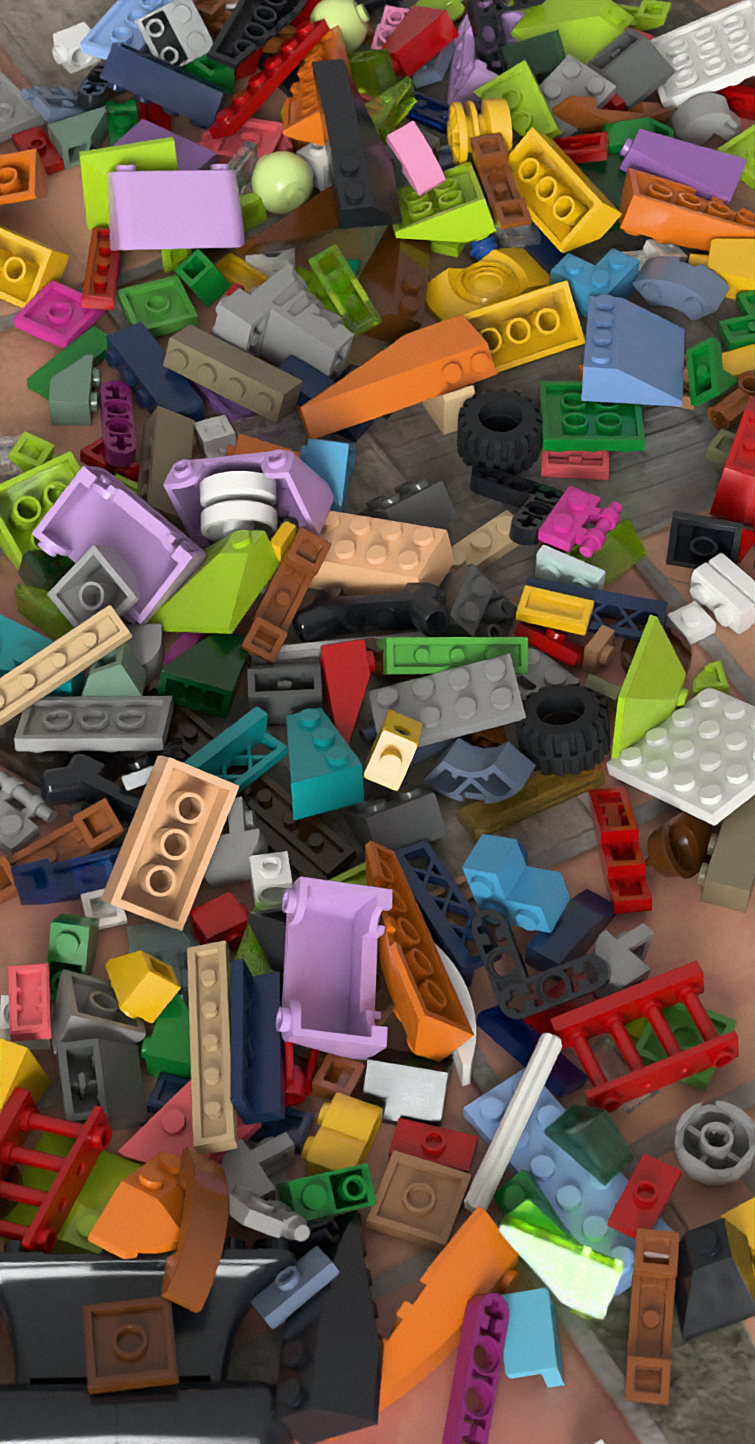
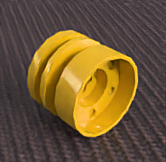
(467, 123)

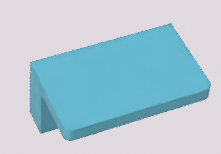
(533, 1337)

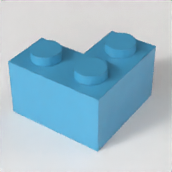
(610, 276)
(334, 463)
(504, 883)

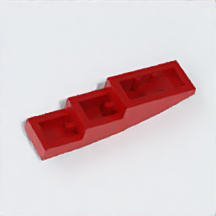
(620, 850)

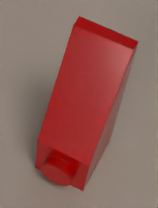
(345, 677)

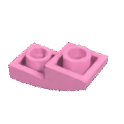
(390, 20)
(416, 157)

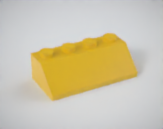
(559, 193)
(27, 267)
(528, 325)

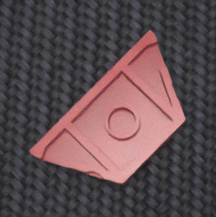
(264, 133)
(172, 1131)

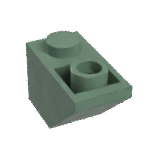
(77, 135)
(73, 394)
(115, 675)

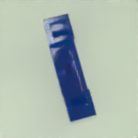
(64, 880)

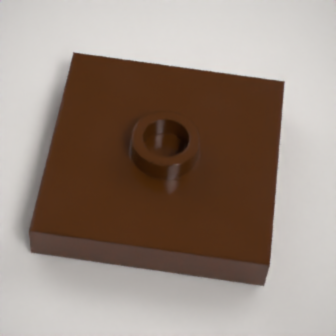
(129, 1344)

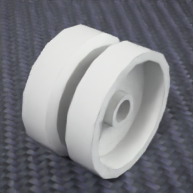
(237, 503)

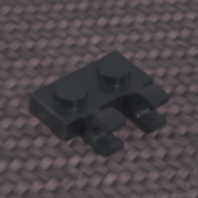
(141, 765)

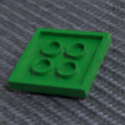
(587, 424)

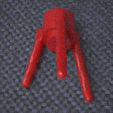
(298, 1083)

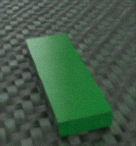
(89, 343)

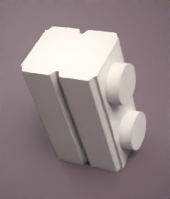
(725, 592)

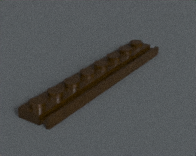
(310, 844)

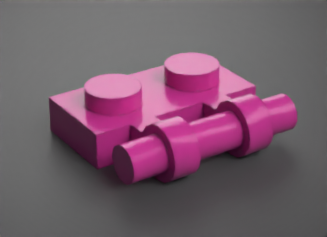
(572, 515)

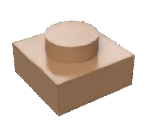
(599, 650)

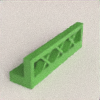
(440, 654)

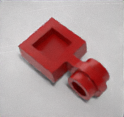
(94, 456)

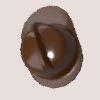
(679, 846)

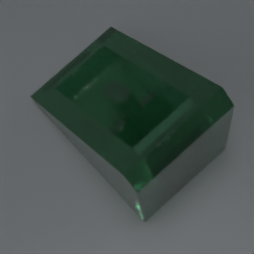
(43, 570)
(591, 1141)

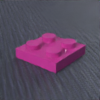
(57, 315)

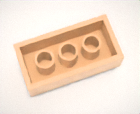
(380, 555)
(170, 842)

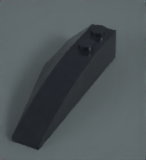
(250, 27)
(356, 157)
(333, 1349)

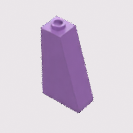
(683, 162)

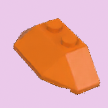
(143, 1211)

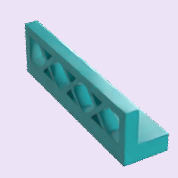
(232, 745)

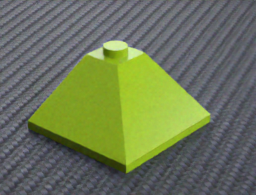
(583, 25)
(96, 163)
(448, 212)
(28, 500)
(221, 586)
(650, 689)
(90, 1203)

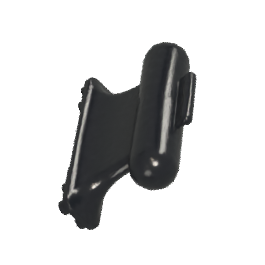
(45, 1324)

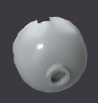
(715, 1143)

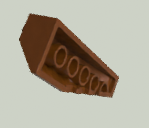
(297, 228)
(397, 285)

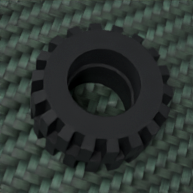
(499, 431)
(564, 729)

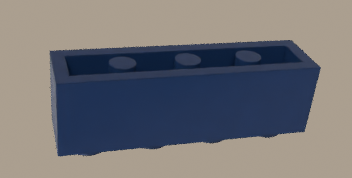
(163, 84)
(141, 367)

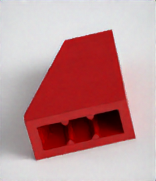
(419, 39)

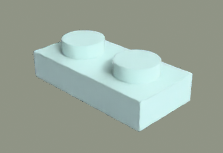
(562, 568)

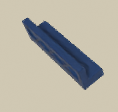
(611, 605)
(442, 932)
(256, 1046)

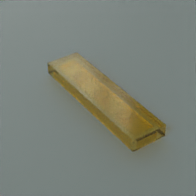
(536, 796)

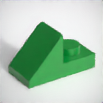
(706, 372)
(526, 1201)

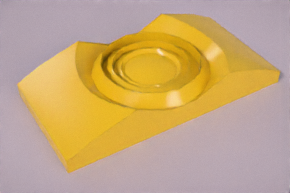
(492, 279)

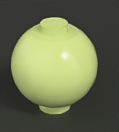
(348, 16)
(282, 181)

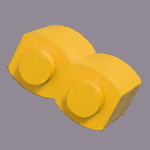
(344, 1135)

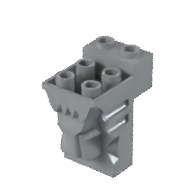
(283, 322)

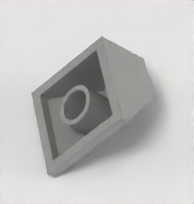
(94, 583)
(90, 1010)

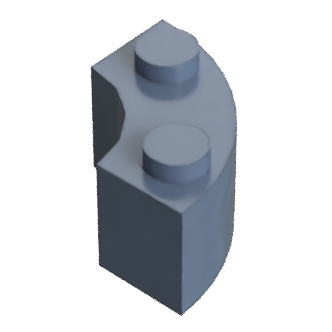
(680, 286)
(479, 772)

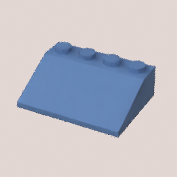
(631, 355)

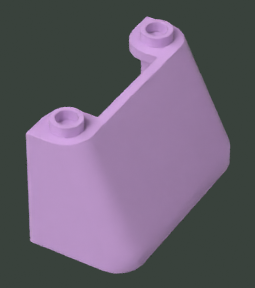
(466, 69)
(174, 209)
(299, 489)
(107, 513)
(332, 967)

